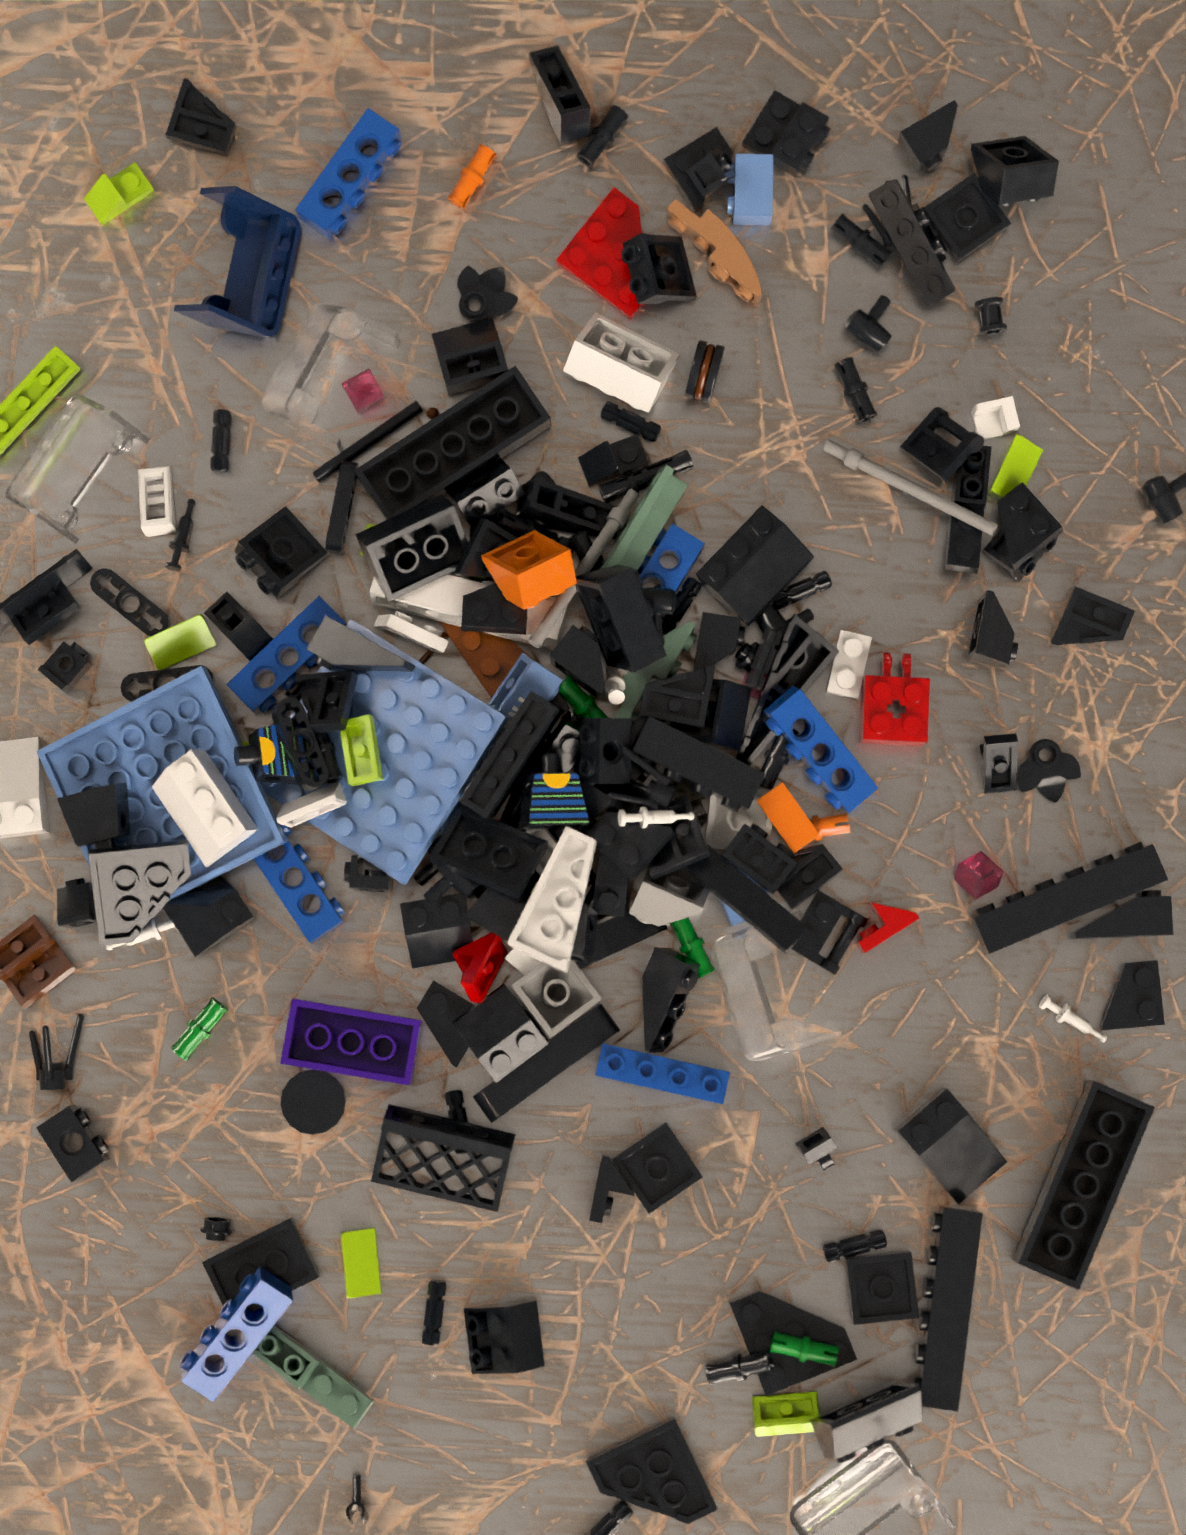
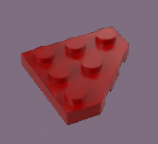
(597, 248)

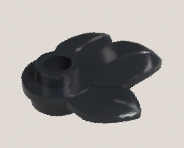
(486, 290)
(1047, 775)

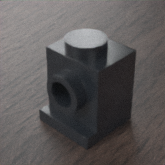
(66, 678)

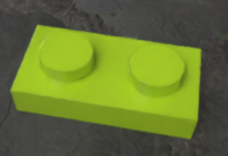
(361, 751)

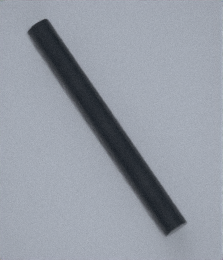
(368, 441)

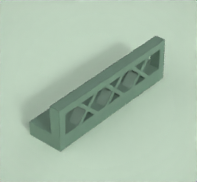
(646, 520)

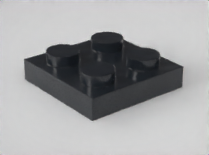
(966, 217)
(657, 1168)
(882, 1288)

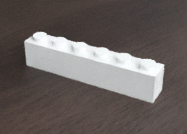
(443, 602)

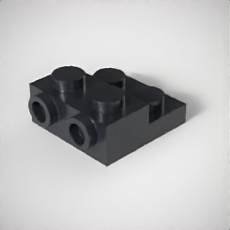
(787, 133)
(658, 269)
(279, 552)

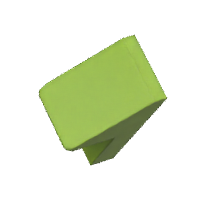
(117, 194)

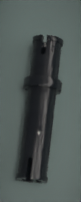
(643, 477)

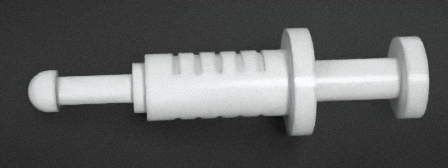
(614, 685)
(652, 817)
(147, 932)
(1065, 1014)

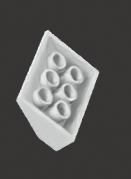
(22, 789)

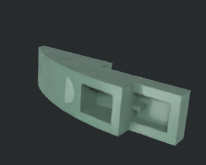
(668, 666)
(314, 1376)

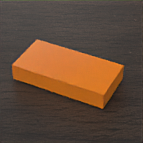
(788, 817)

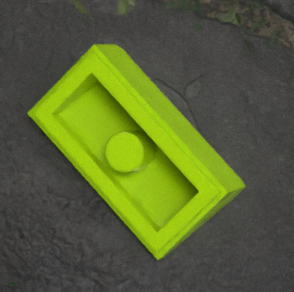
(1015, 467)
(180, 642)
(361, 1262)
(785, 1413)

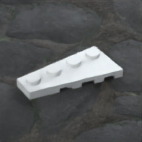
(555, 906)

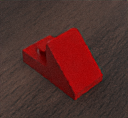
(892, 922)
(480, 965)

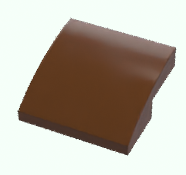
(32, 962)

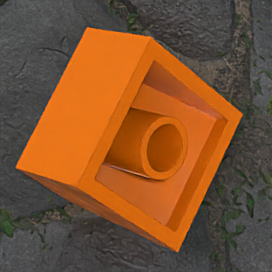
(531, 569)

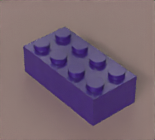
(351, 1042)

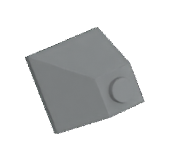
(668, 898)
(555, 997)

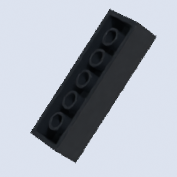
(454, 445)
(1083, 1184)

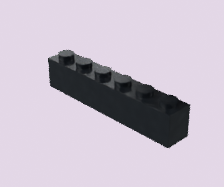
(1069, 898)
(948, 1306)

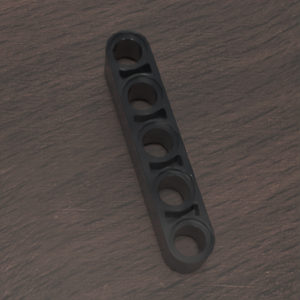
(547, 1063)

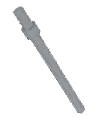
(855, 460)
(615, 520)

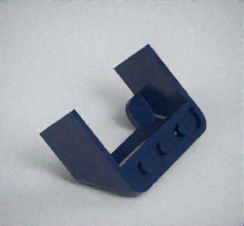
(258, 267)

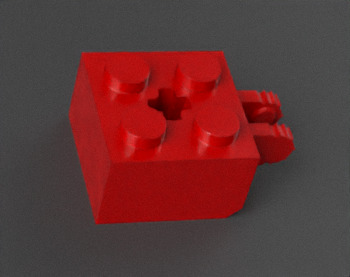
(909, 694)

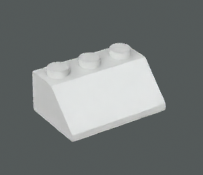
(620, 362)
(203, 806)

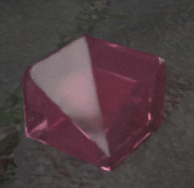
(363, 391)
(978, 875)

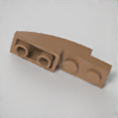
(728, 256)

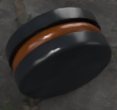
(704, 371)

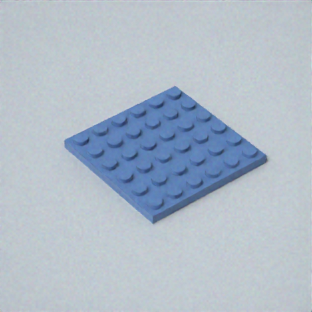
(140, 743)
(428, 750)

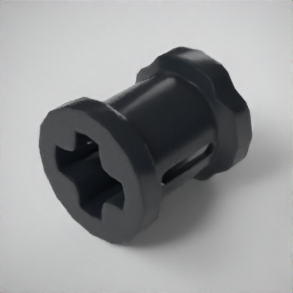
(991, 316)

